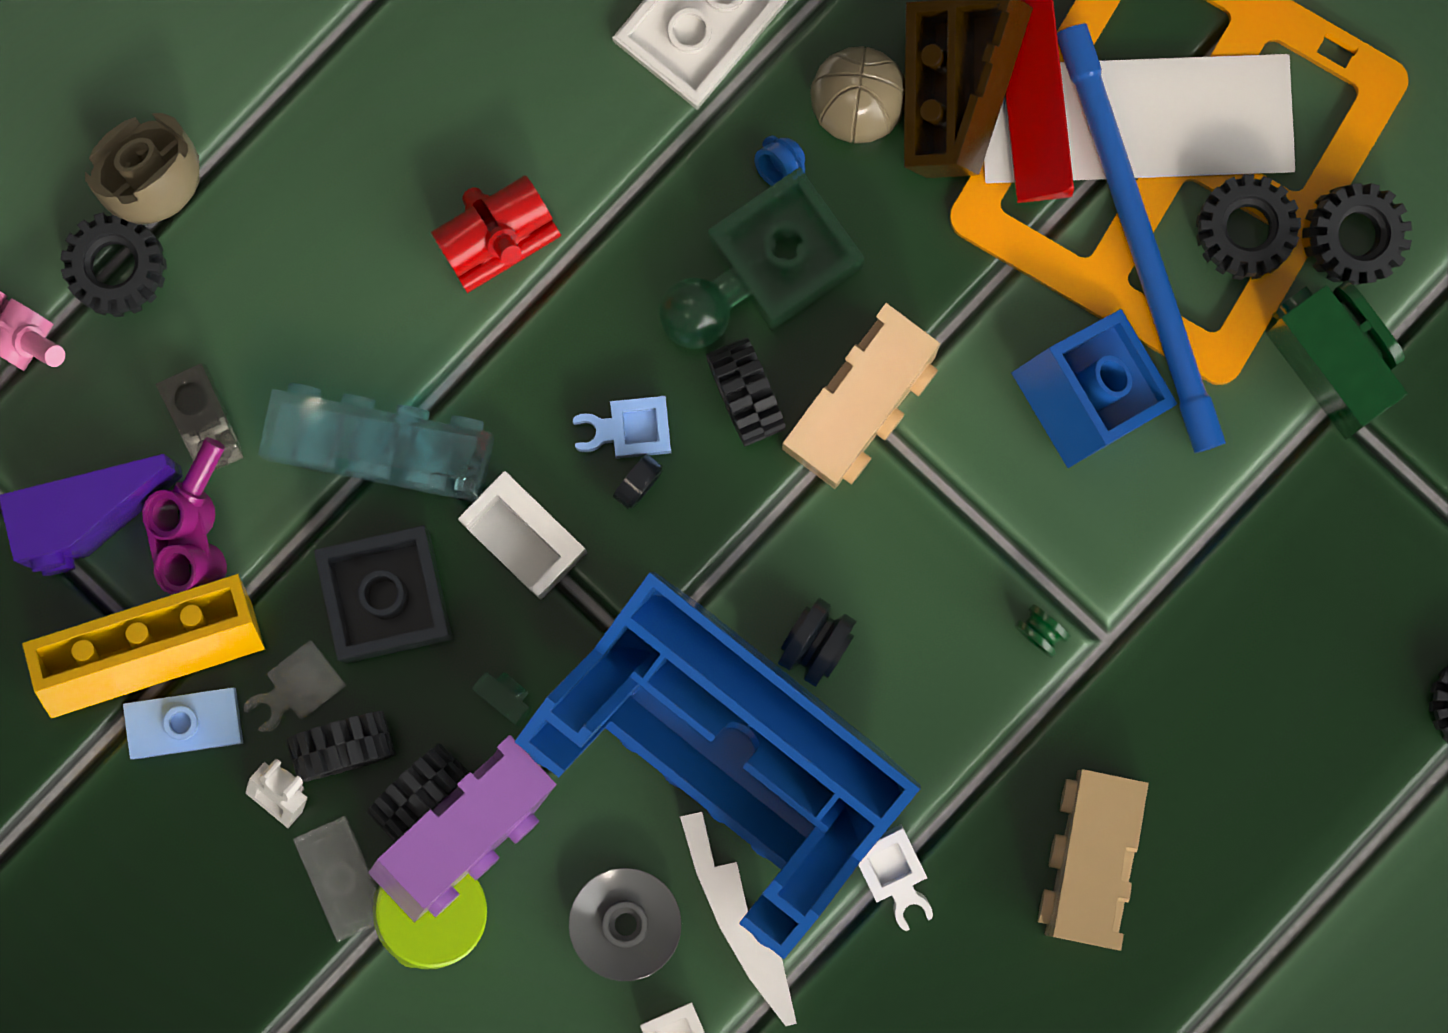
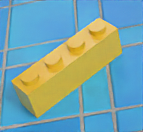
(143, 646)

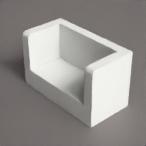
(522, 535)

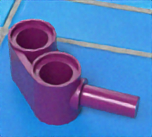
(184, 541)

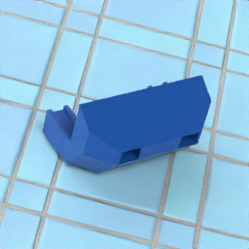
(736, 742)

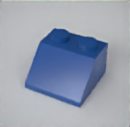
(1094, 388)

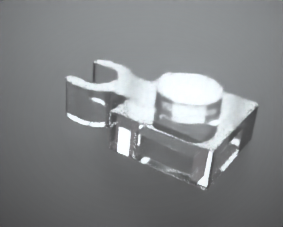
(301, 683)

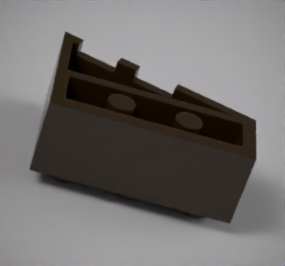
(957, 80)

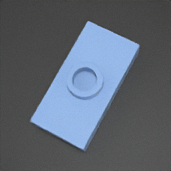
(182, 723)

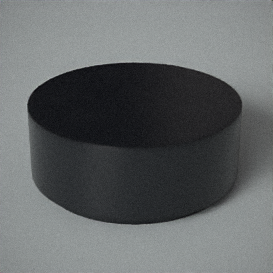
(638, 482)

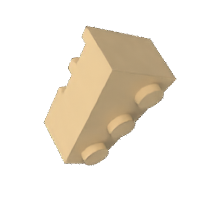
(863, 398)
(1094, 859)

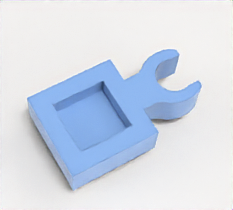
(635, 428)

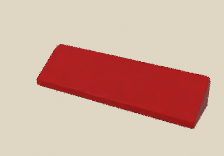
(1038, 112)

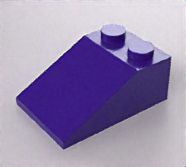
(78, 514)

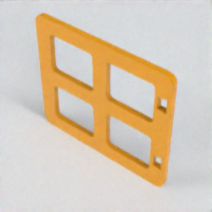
(1101, 280)

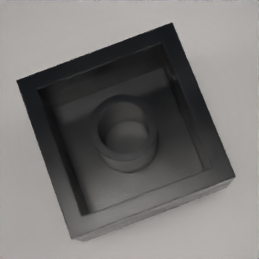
(383, 594)

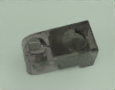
(199, 412)

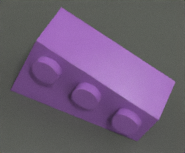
(464, 832)

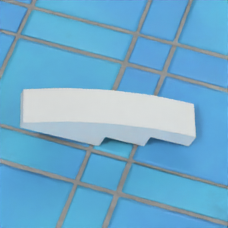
(729, 906)

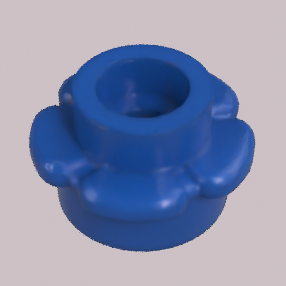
(778, 158)

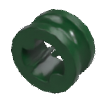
(1042, 630)

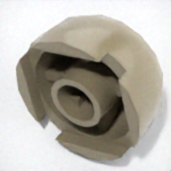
(144, 169)

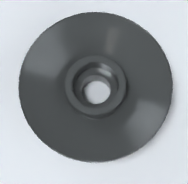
(594, 929)

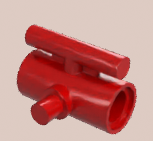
(495, 232)

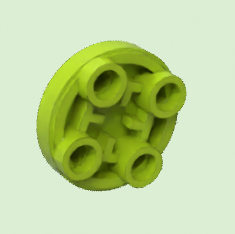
(432, 940)

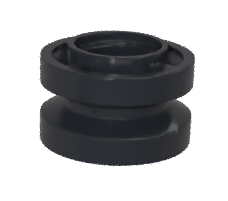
(817, 642)

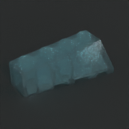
(377, 444)

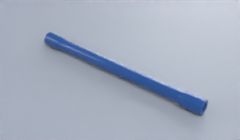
(1086, 75)

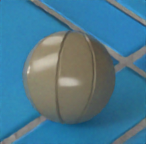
(858, 95)

